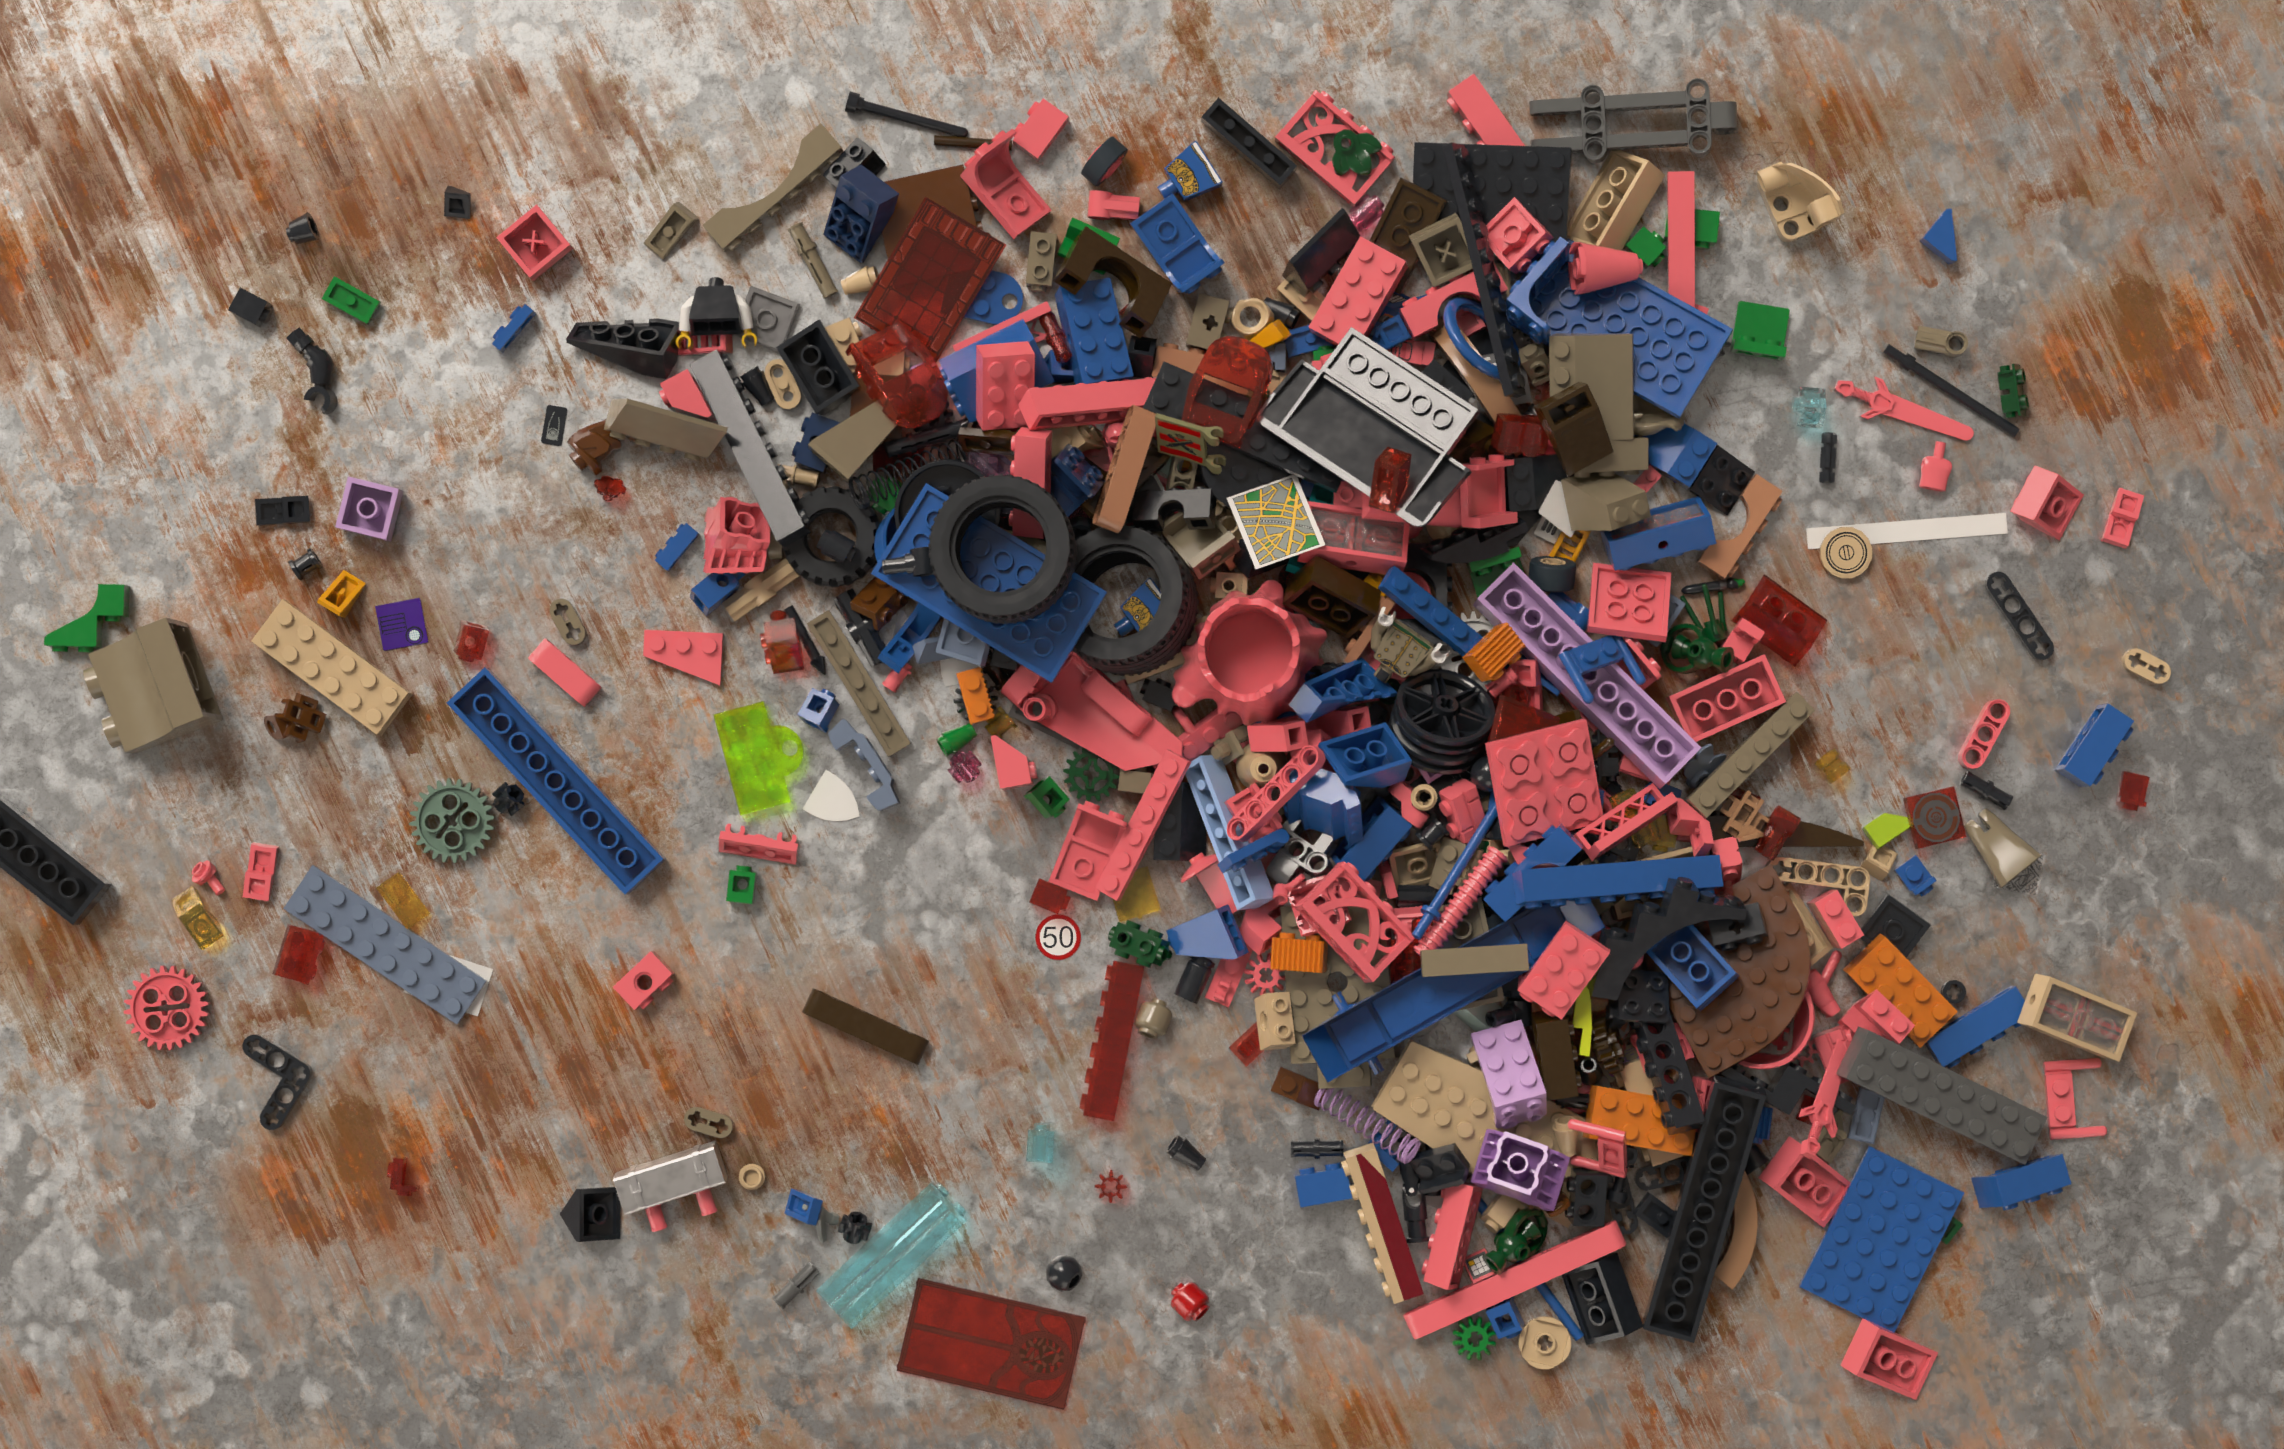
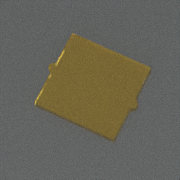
(1138, 897)

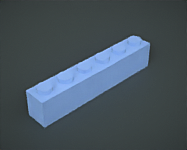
(1211, 789)

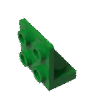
(1760, 330)
(1486, 571)

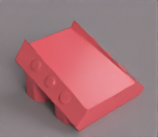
(1301, 891)

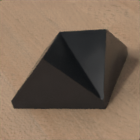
(593, 1214)

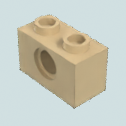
(1274, 1021)

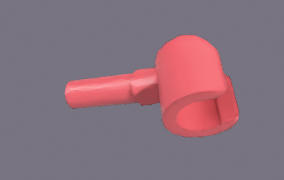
(1283, 889)

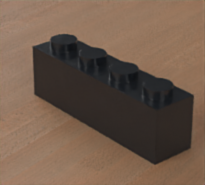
(1249, 143)

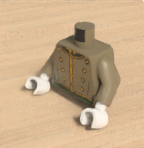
(1401, 649)

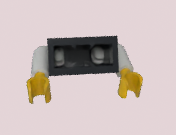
(715, 312)

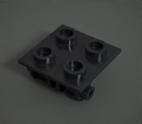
(1721, 480)

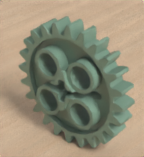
(435, 805)

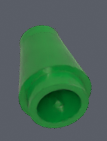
(955, 739)

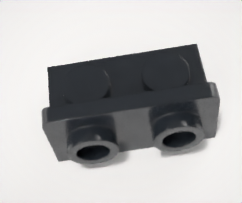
(854, 155)
(1440, 1168)

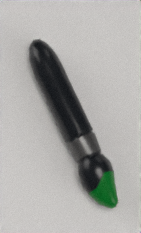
(1731, 583)

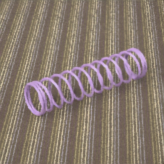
(1404, 1157)

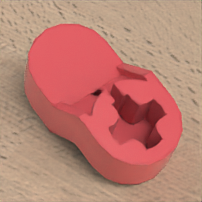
(1402, 792)

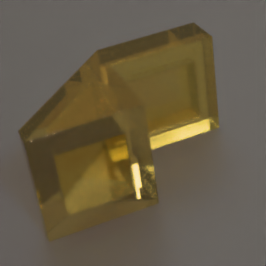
(1647, 834)

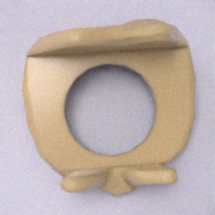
(1267, 317)

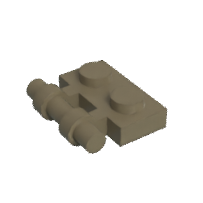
(1447, 857)

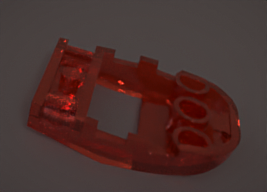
(1239, 364)
(910, 397)

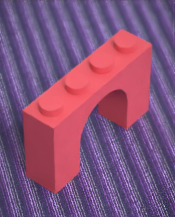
(1290, 731)

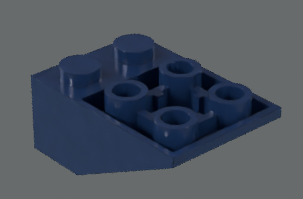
(859, 212)

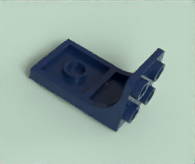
(1073, 479)

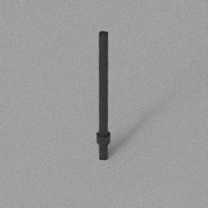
(1908, 363)

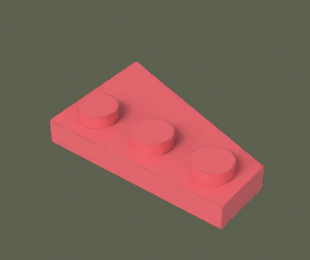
(688, 651)

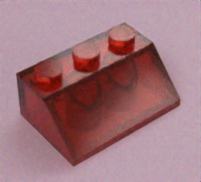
(1785, 619)

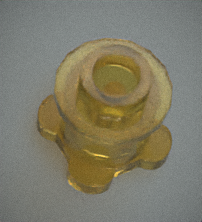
(1000, 723)

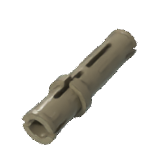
(808, 251)

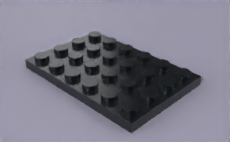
(1529, 173)

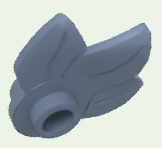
(1702, 766)

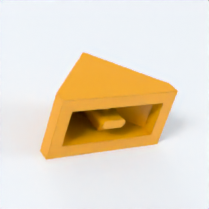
(342, 594)

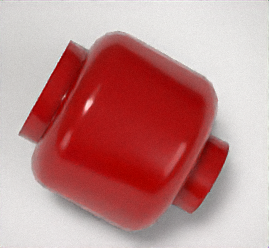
(1190, 1301)

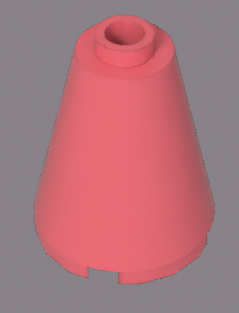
(1601, 267)

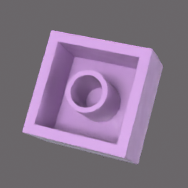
(369, 509)

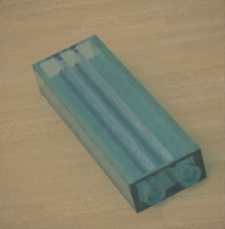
(892, 1254)

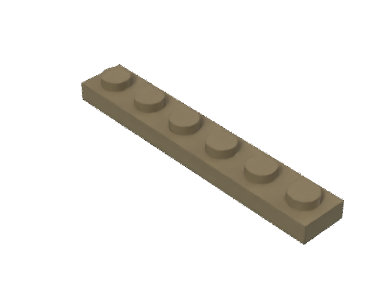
(858, 683)

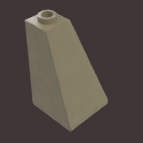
(853, 440)

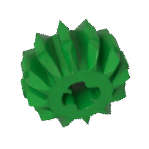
(1466, 1333)

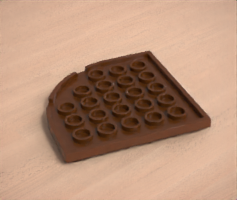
(1769, 987)

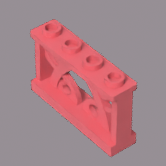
(1299, 144)
(1320, 915)

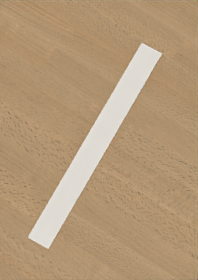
(1920, 529)

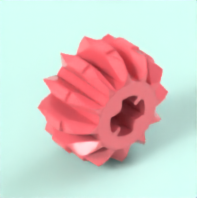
(1256, 975)

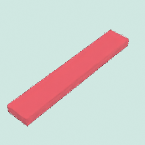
(1681, 235)

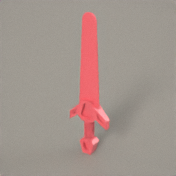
(1891, 405)
(1822, 1109)

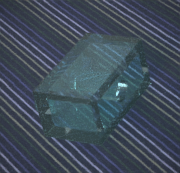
(1040, 1143)

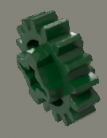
(1079, 772)

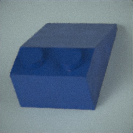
(1679, 453)
(1368, 757)

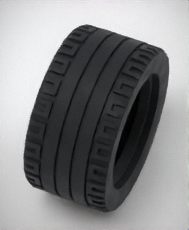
(969, 504)
(1177, 609)

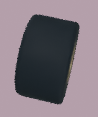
(1553, 573)

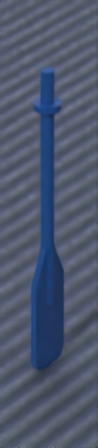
(1431, 912)

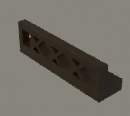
(1152, 465)

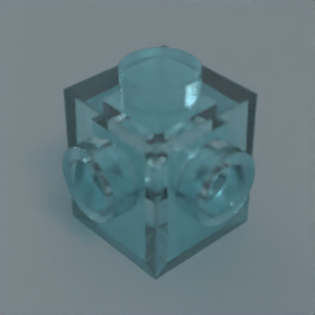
(1809, 407)

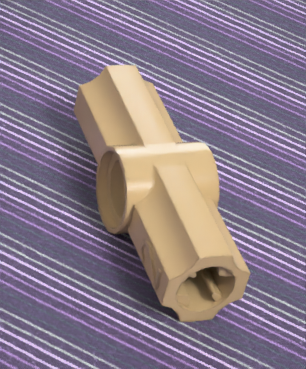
(760, 590)

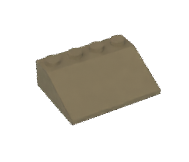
(1607, 368)
(663, 428)

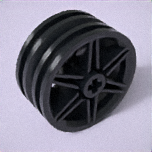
(1434, 712)

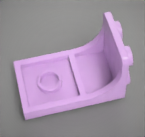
(1510, 1074)

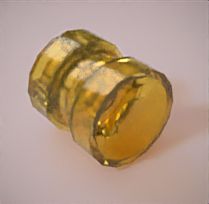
(1832, 765)

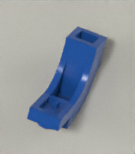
(915, 629)

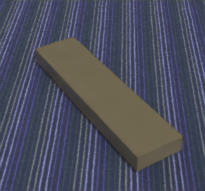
(1474, 960)

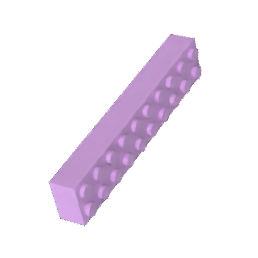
(1619, 704)

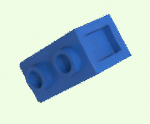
(1384, 1156)

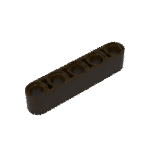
(865, 1026)

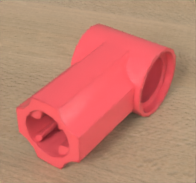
(1105, 205)

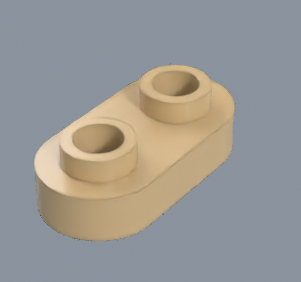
(782, 385)

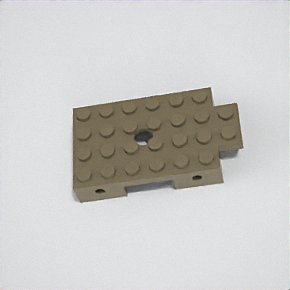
(1313, 1001)

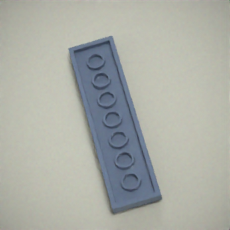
(385, 944)

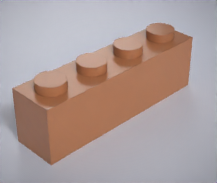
(1187, 361)

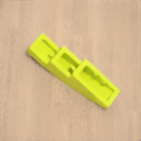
(1583, 1020)

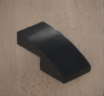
(282, 510)

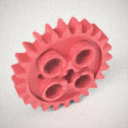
(169, 1030)

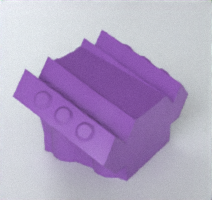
(1520, 1169)

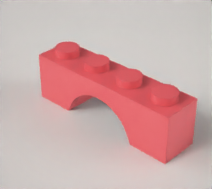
(1422, 314)

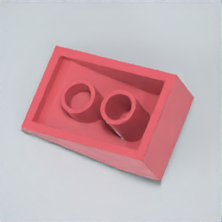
(1805, 1182)
(1889, 1359)

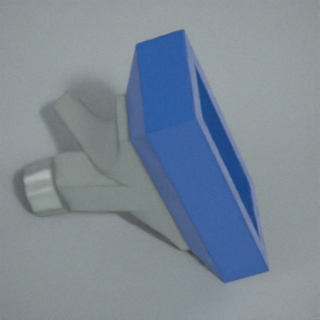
(810, 1211)

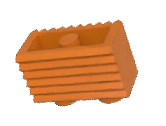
(1494, 652)
(975, 695)
(1299, 954)

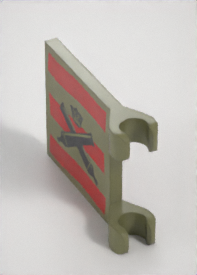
(1189, 441)

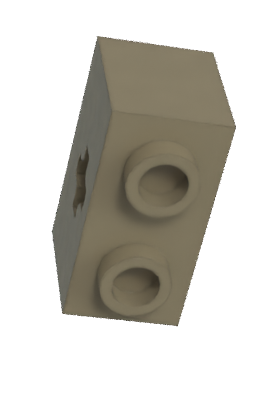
(1207, 308)

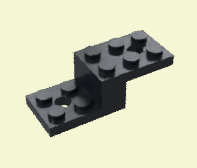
(1788, 1087)

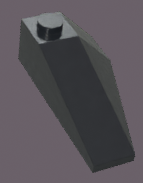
(638, 346)

